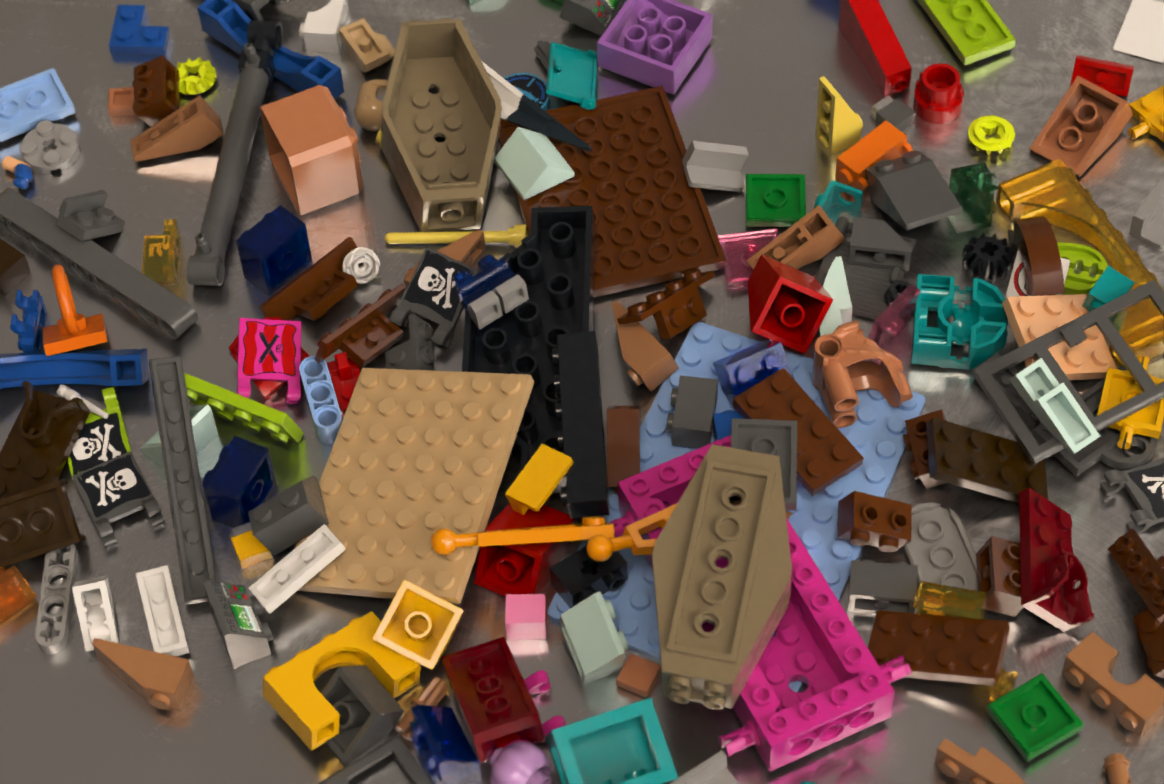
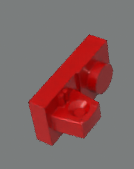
(1106, 74)
(344, 377)

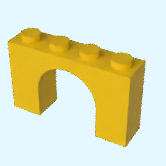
(292, 687)

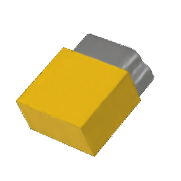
(248, 547)

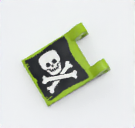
(100, 437)

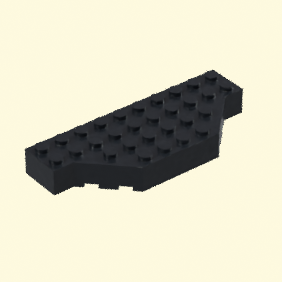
(559, 280)

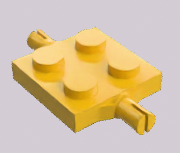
(1150, 115)
(1120, 387)

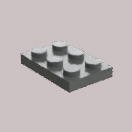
(771, 438)

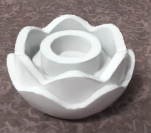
(369, 267)

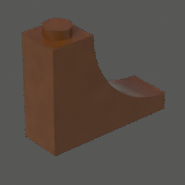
(623, 443)

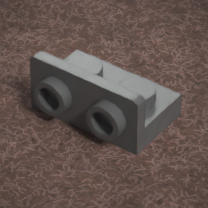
(87, 218)

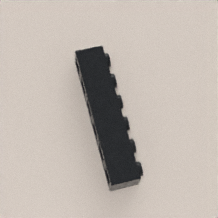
(582, 424)

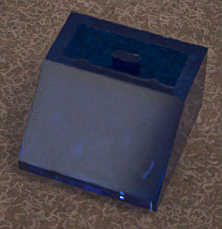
(750, 366)
(443, 745)

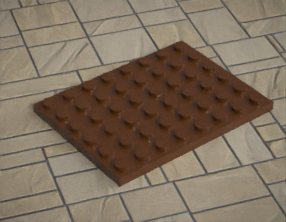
(635, 180)

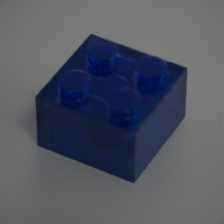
(274, 250)
(238, 482)

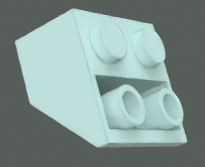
(593, 639)

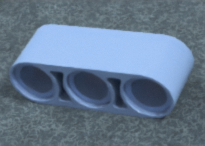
(318, 387)

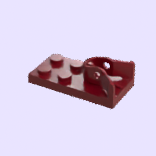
(1049, 565)
(492, 695)

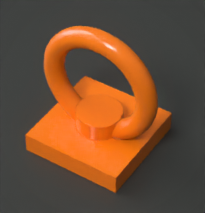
(73, 329)

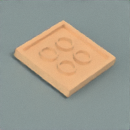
(1038, 315)

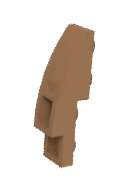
(977, 769)

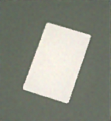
(1143, 31)

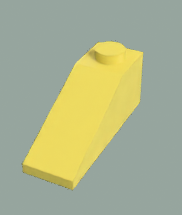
(836, 122)

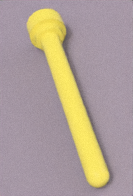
(513, 236)

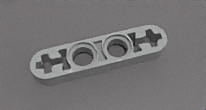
(52, 594)

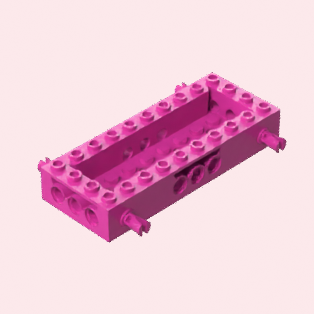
(810, 644)

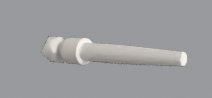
(69, 394)

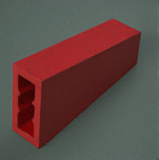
(875, 44)

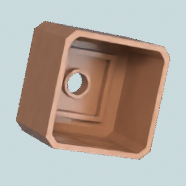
(312, 148)

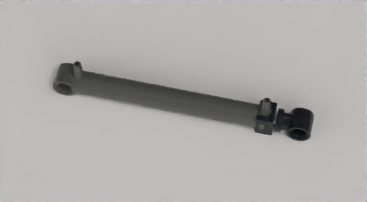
(256, 72)

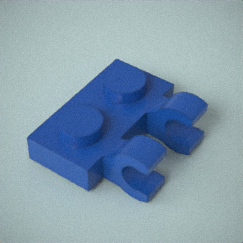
(34, 319)

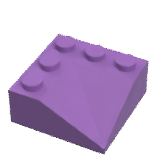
(655, 42)

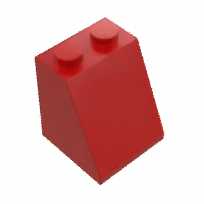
(786, 304)
(521, 566)

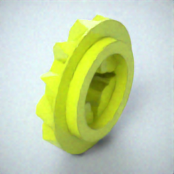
(196, 85)
(987, 126)

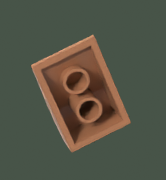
(1082, 126)

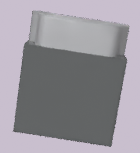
(894, 112)

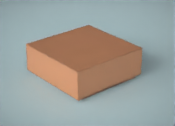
(121, 101)
(638, 675)

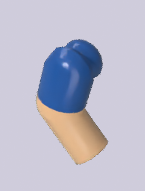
(20, 169)

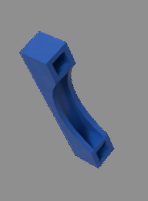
(229, 25)
(92, 367)

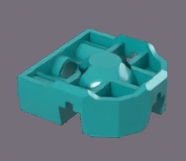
(978, 325)

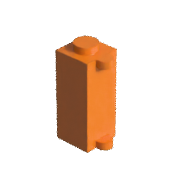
(880, 144)

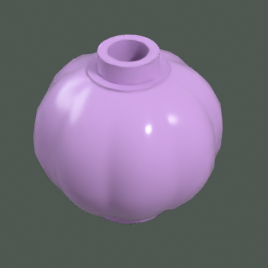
(520, 764)

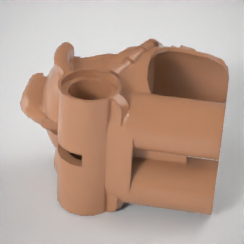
(841, 371)

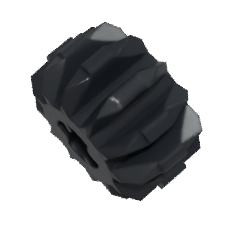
(988, 258)

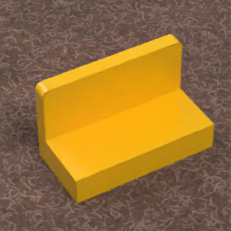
(538, 479)

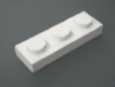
(297, 568)
(162, 611)

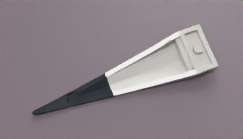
(525, 113)

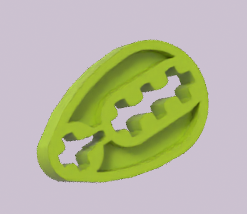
(1084, 259)

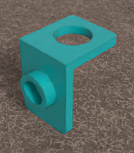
(833, 195)

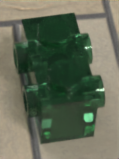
(975, 191)

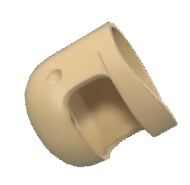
(368, 108)

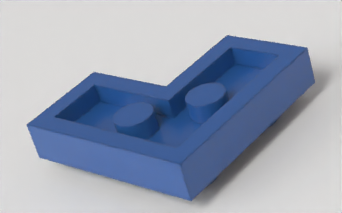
(131, 35)

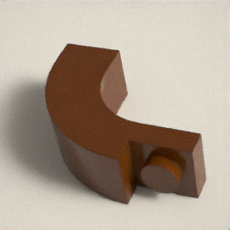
(1039, 255)

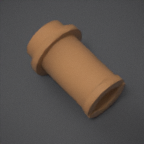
(1117, 768)

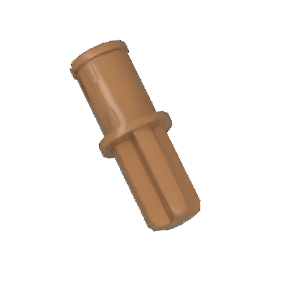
(430, 696)

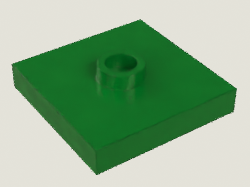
(775, 199)
(1034, 717)

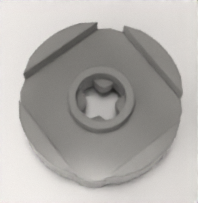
(47, 135)

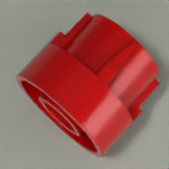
(938, 94)

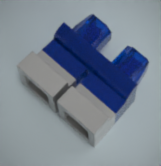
(490, 291)

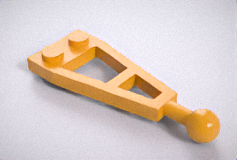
(445, 540)
(601, 547)

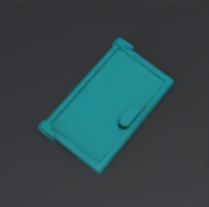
(572, 74)

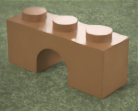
(1135, 704)

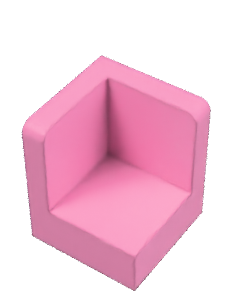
(525, 617)

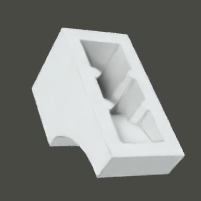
(322, 27)
(95, 610)

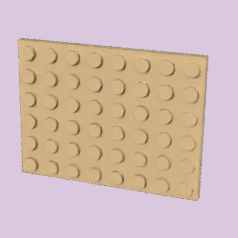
(414, 460)

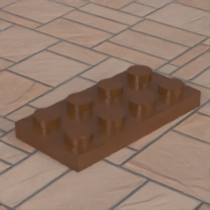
(821, 448)
(941, 645)

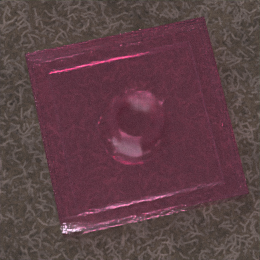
(738, 250)
(894, 318)

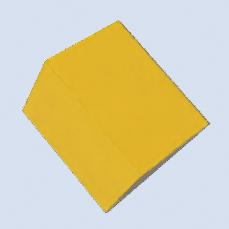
(418, 625)

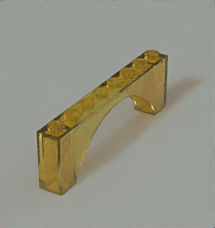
(1068, 206)

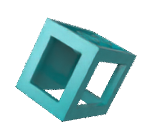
(613, 748)

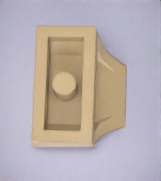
(365, 45)

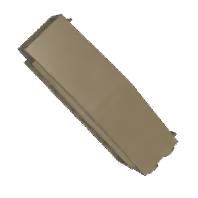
(448, 179)
(740, 599)

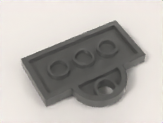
(1104, 447)

